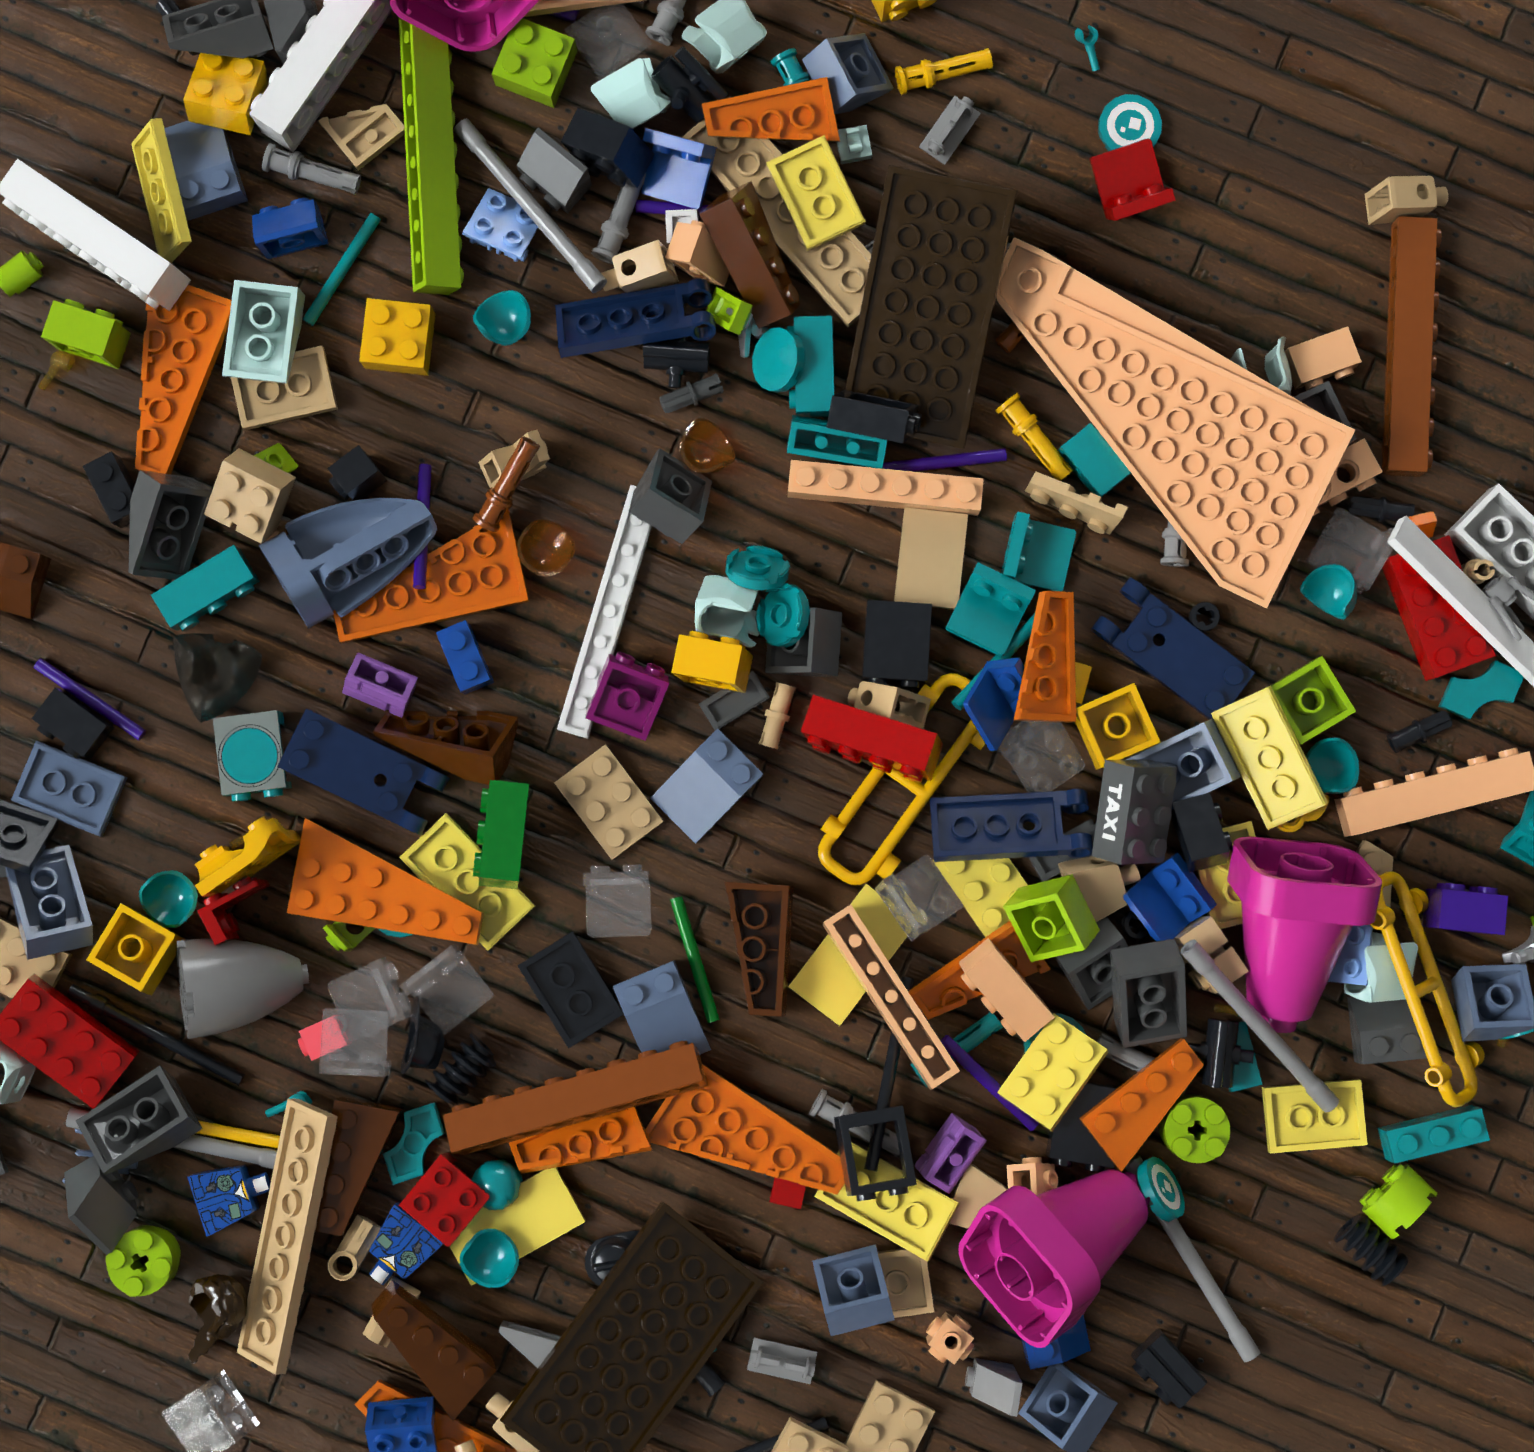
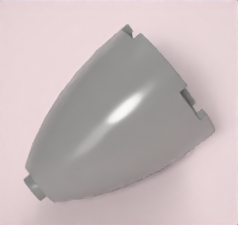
(233, 983)

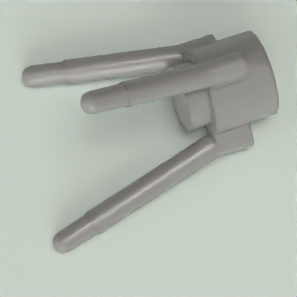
(1502, 595)

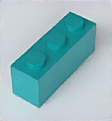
(816, 381)
(813, 439)
(205, 589)
(1433, 1134)

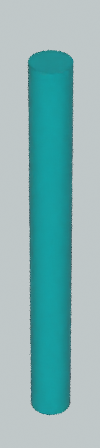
(341, 269)
(1016, 642)

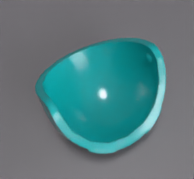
(503, 317)
(1331, 590)
(1334, 765)
(168, 898)
(490, 1258)

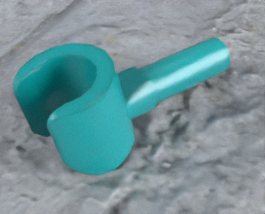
(1089, 45)
(281, 1107)

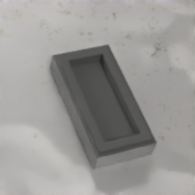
(730, 705)

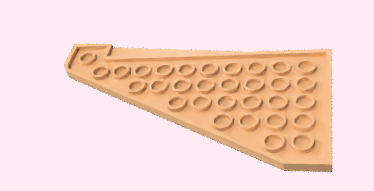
(1202, 436)

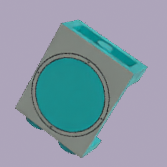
(249, 755)

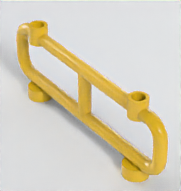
(883, 861)
(1467, 1054)

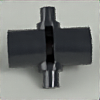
(687, 84)
(676, 358)
(1221, 1053)

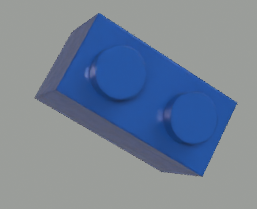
(464, 657)

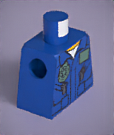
(226, 1195)
(401, 1246)

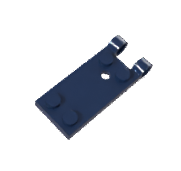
(626, 319)
(1186, 662)
(347, 764)
(993, 826)

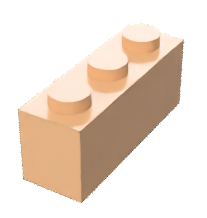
(1005, 991)

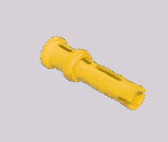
(980, 61)
(1025, 425)

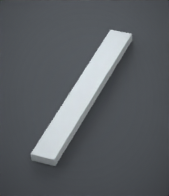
(1462, 595)
(606, 618)

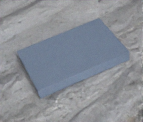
(69, 788)

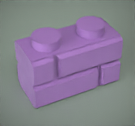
(379, 685)
(950, 1153)

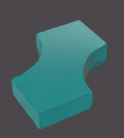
(1495, 684)
(407, 1157)

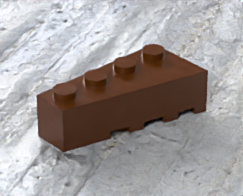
(751, 254)
(763, 937)
(356, 1150)
(437, 1351)

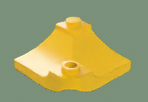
(262, 846)

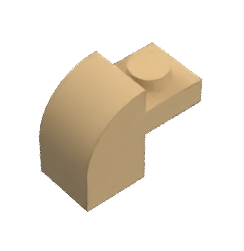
(495, 462)

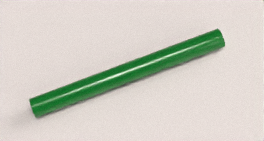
(694, 959)

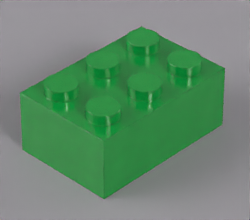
(501, 834)

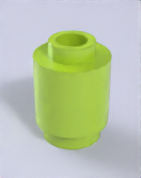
(20, 273)

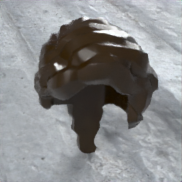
(220, 1306)

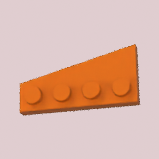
(782, 113)
(1049, 669)
(947, 990)
(1137, 1106)
(582, 1142)

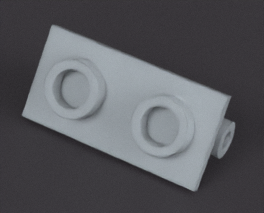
(950, 129)
(782, 1360)

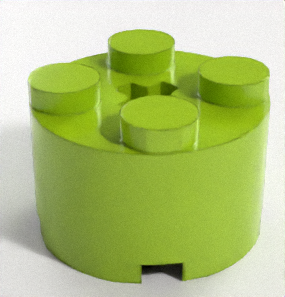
(1207, 1142)
(1398, 1200)
(125, 1265)

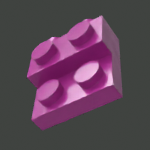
(628, 695)

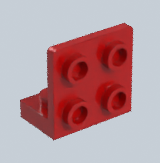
(1129, 180)
(216, 920)
(445, 1200)

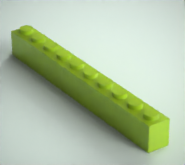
(430, 161)

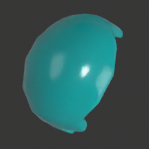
(500, 1181)

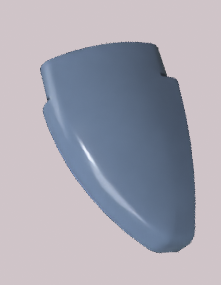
(347, 553)

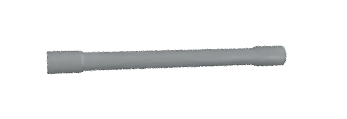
(582, 266)
(1206, 966)
(262, 1156)
(1236, 1331)

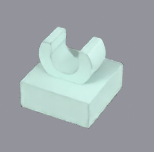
(854, 144)

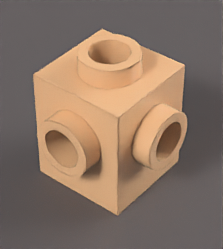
(1033, 1175)
(949, 1326)

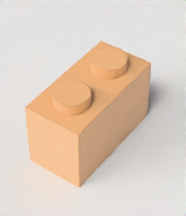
(696, 253)
(1323, 358)

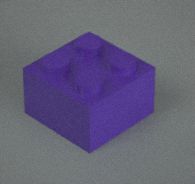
(1467, 911)

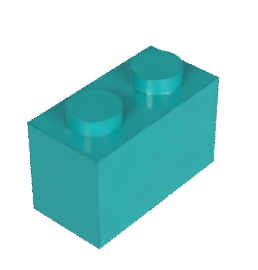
(1094, 461)

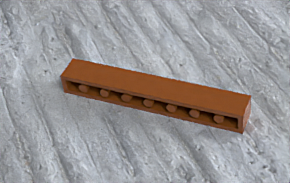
(1409, 346)
(574, 1099)

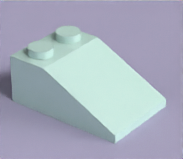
(263, 331)

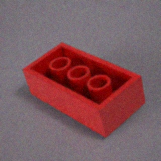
(1435, 629)
(871, 738)
(64, 1041)

